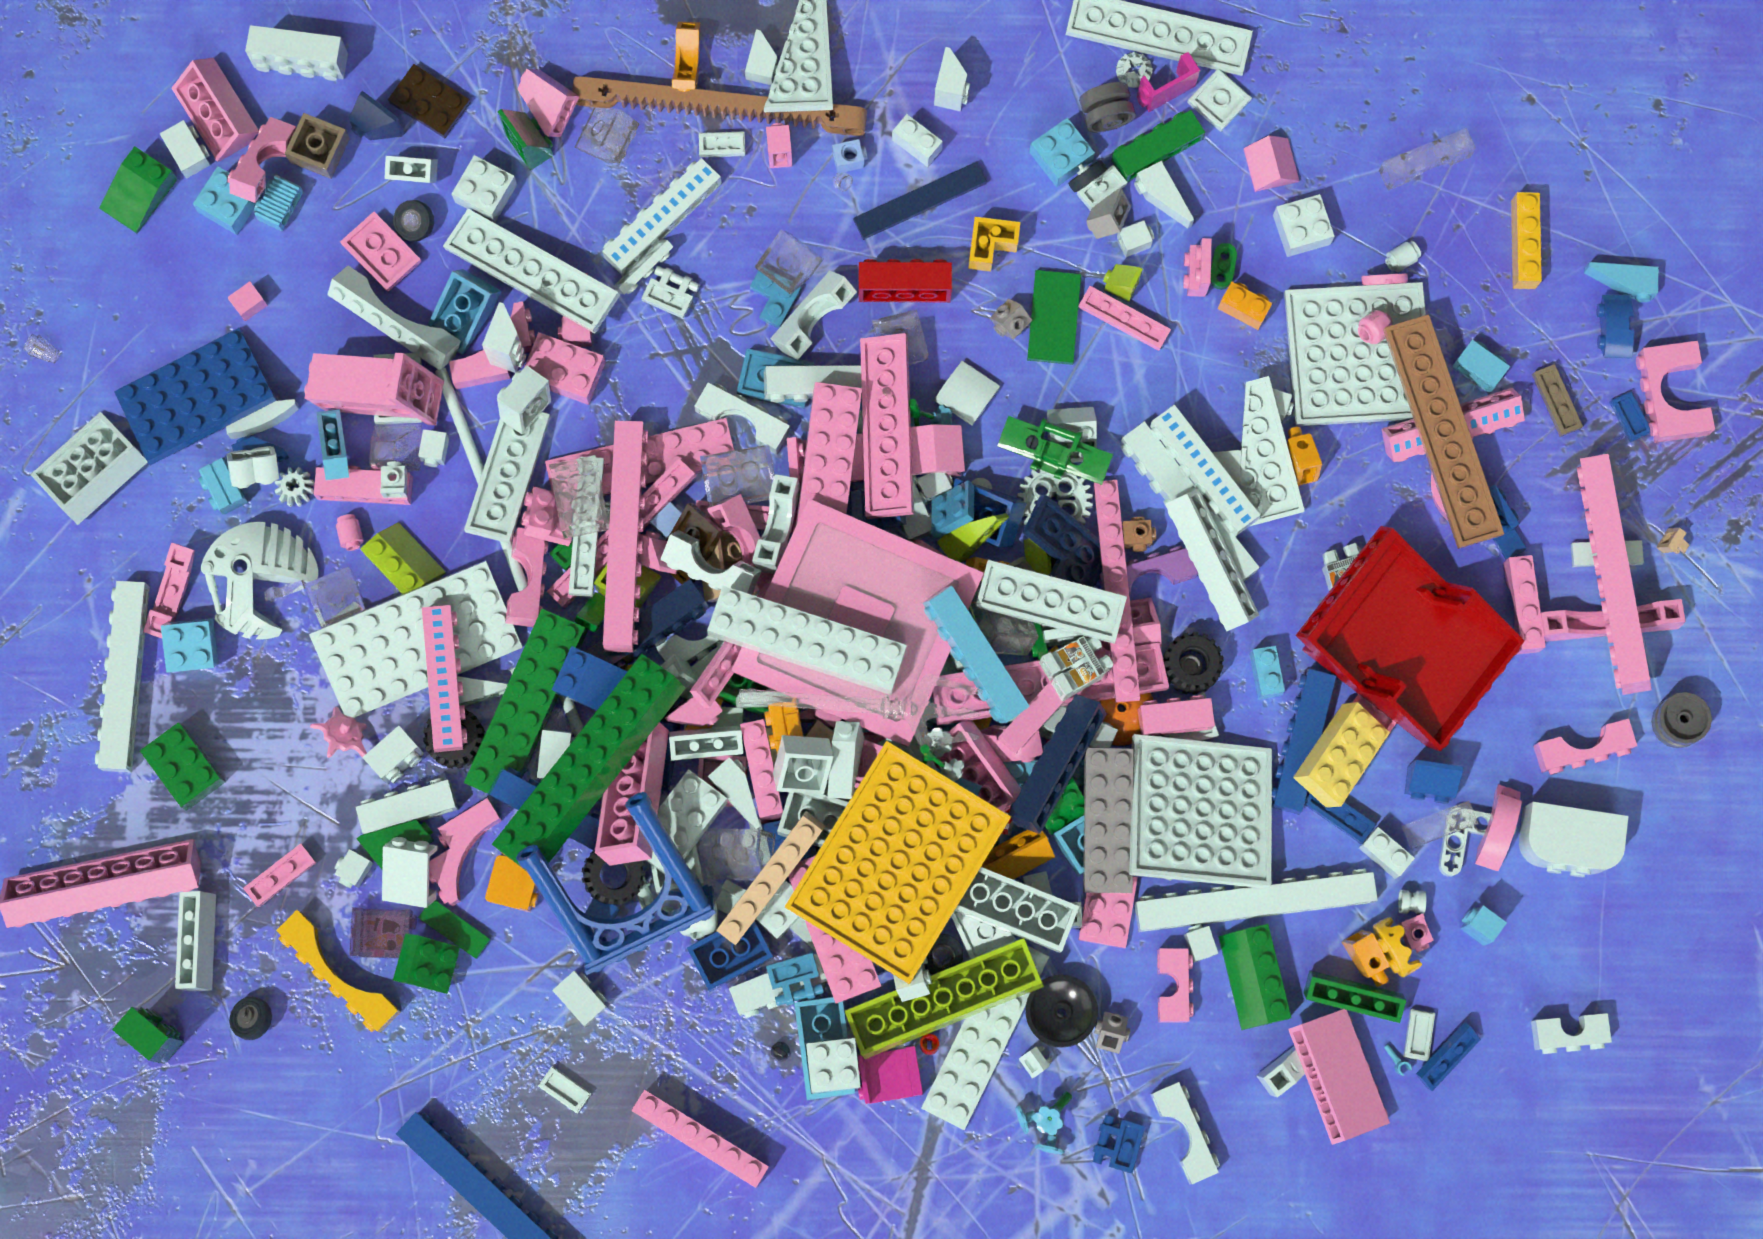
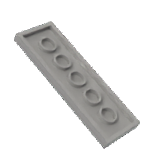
(1107, 820)

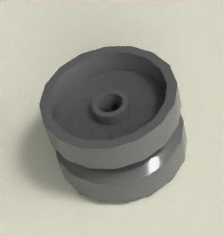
(1107, 107)
(1694, 724)

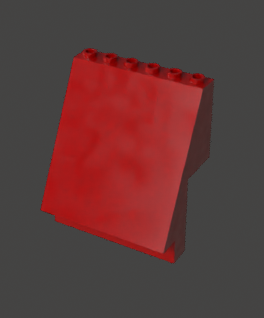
(1409, 639)

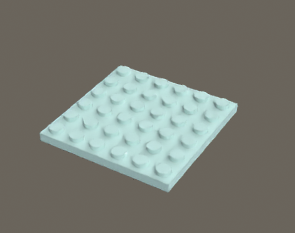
(1332, 368)
(1201, 811)

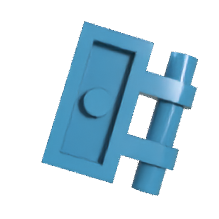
(792, 972)

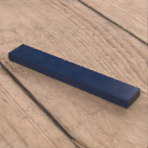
(919, 200)

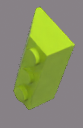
(402, 559)

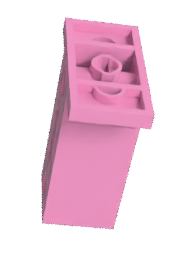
(374, 386)

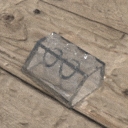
(738, 472)
(735, 852)

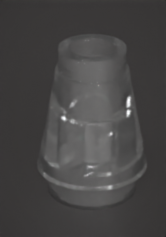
(42, 349)

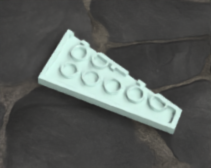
(804, 66)
(1266, 465)

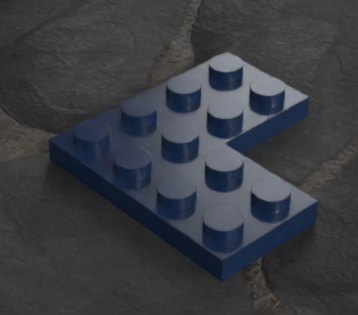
(1066, 541)

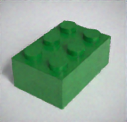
(182, 766)
(148, 1035)

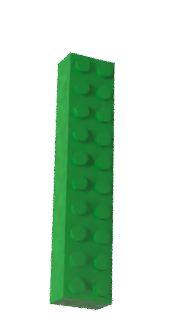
(591, 761)

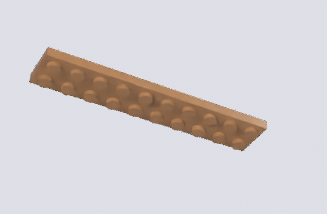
(1443, 431)

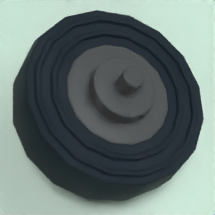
(250, 1018)

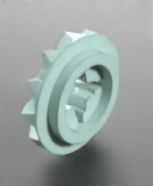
(1131, 78)

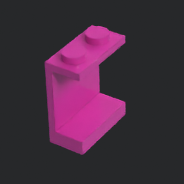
(1187, 77)
(889, 1076)

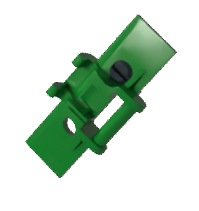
(1052, 457)

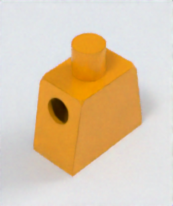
(1304, 456)
(1363, 948)

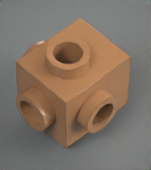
(1132, 539)

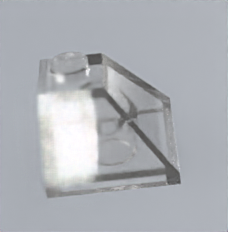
(397, 444)

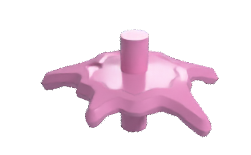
(342, 733)

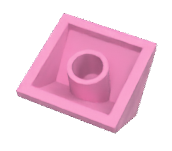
(1271, 163)

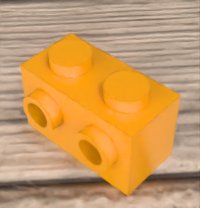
(1245, 305)

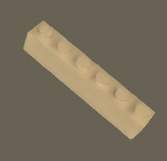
(770, 878)

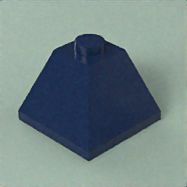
(373, 120)

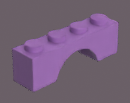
(1174, 566)

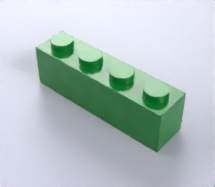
(1159, 145)
(1354, 996)

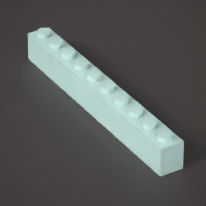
(1255, 902)

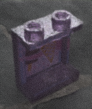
(379, 932)

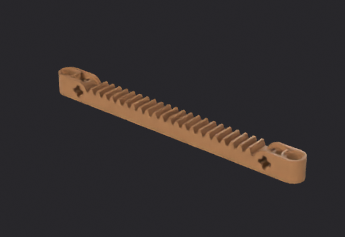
(847, 120)

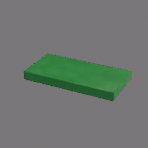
(1054, 317)

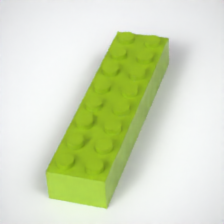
(952, 997)

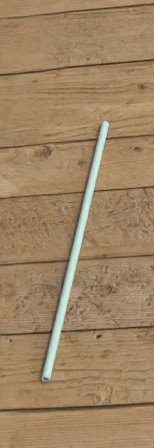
(477, 467)

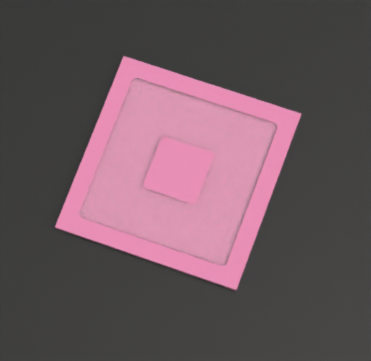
(868, 583)

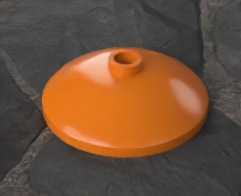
(1127, 721)

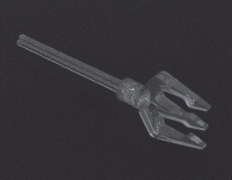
(913, 709)

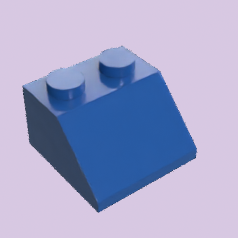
(1433, 781)

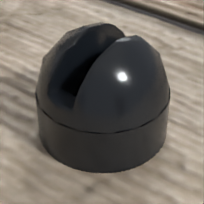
(784, 1047)

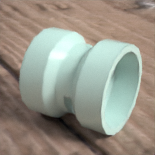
(1412, 901)

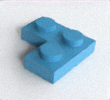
(779, 300)

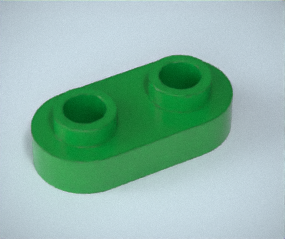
(1223, 267)

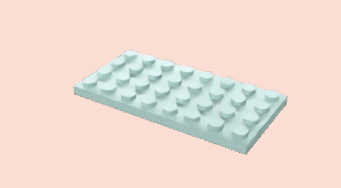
(382, 649)

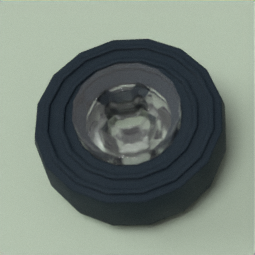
(952, 951)

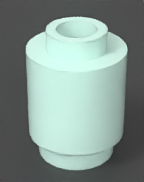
(1403, 256)

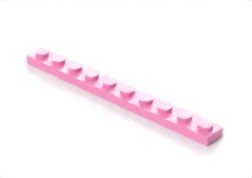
(1116, 581)

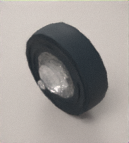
(413, 220)

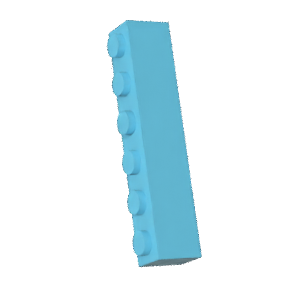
(975, 655)

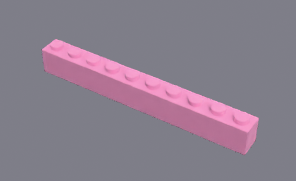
(624, 537)

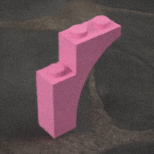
(477, 369)
(460, 837)

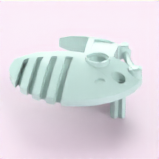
(269, 557)

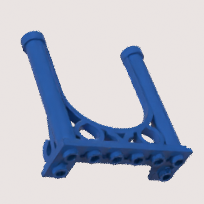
(577, 924)

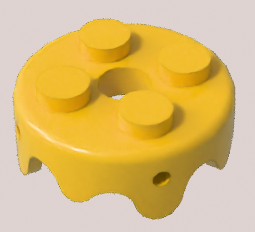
(1394, 951)

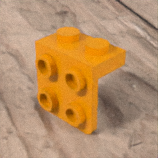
(511, 886)

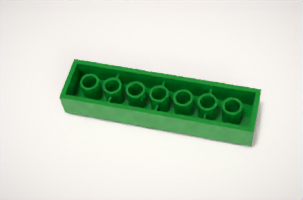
(525, 701)

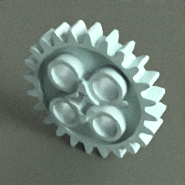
(1051, 484)

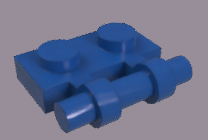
(1125, 1147)

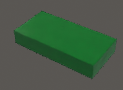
(592, 613)

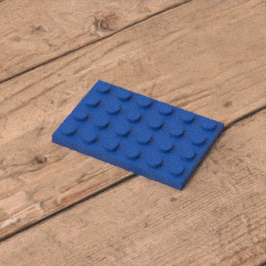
(194, 396)

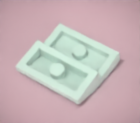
(967, 393)

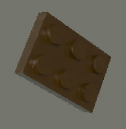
(429, 101)
(700, 526)

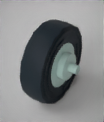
(1087, 176)

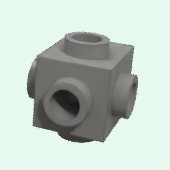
(1010, 319)
(1111, 1032)

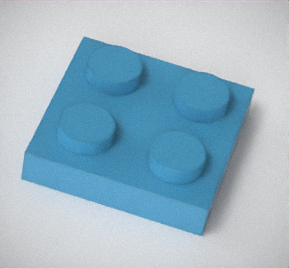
(952, 509)

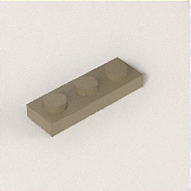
(1557, 400)

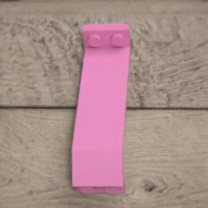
(933, 451)

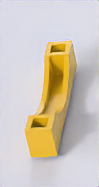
(304, 938)

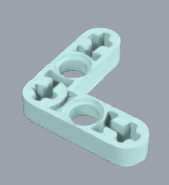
(1458, 860)

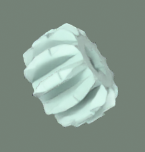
(297, 494)

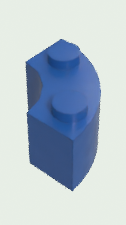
(1615, 337)

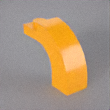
(687, 56)

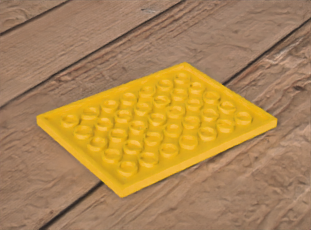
(897, 862)

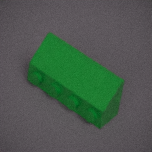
(1254, 977)

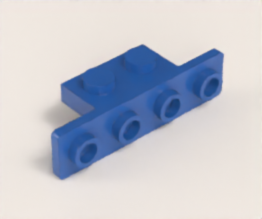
(1510, 543)

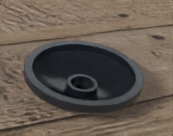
(1066, 994)

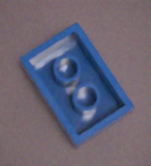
(722, 961)

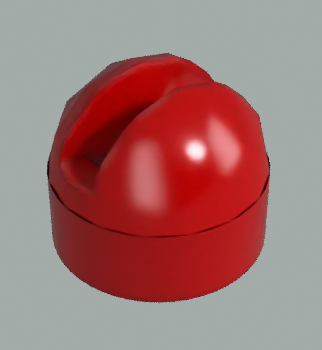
(934, 1047)

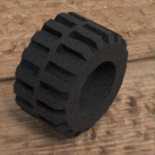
(1204, 647)
(458, 757)
(606, 895)

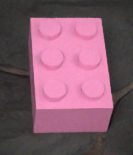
(568, 368)

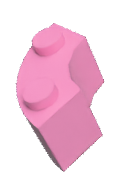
(1025, 754)

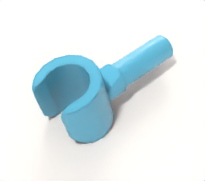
(1398, 1062)

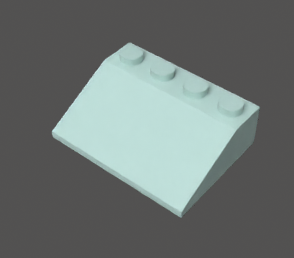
(89, 468)

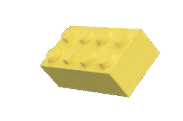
(1341, 754)

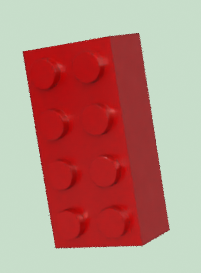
(905, 281)

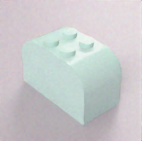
(1571, 839)

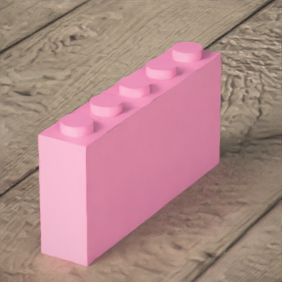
(1339, 1076)

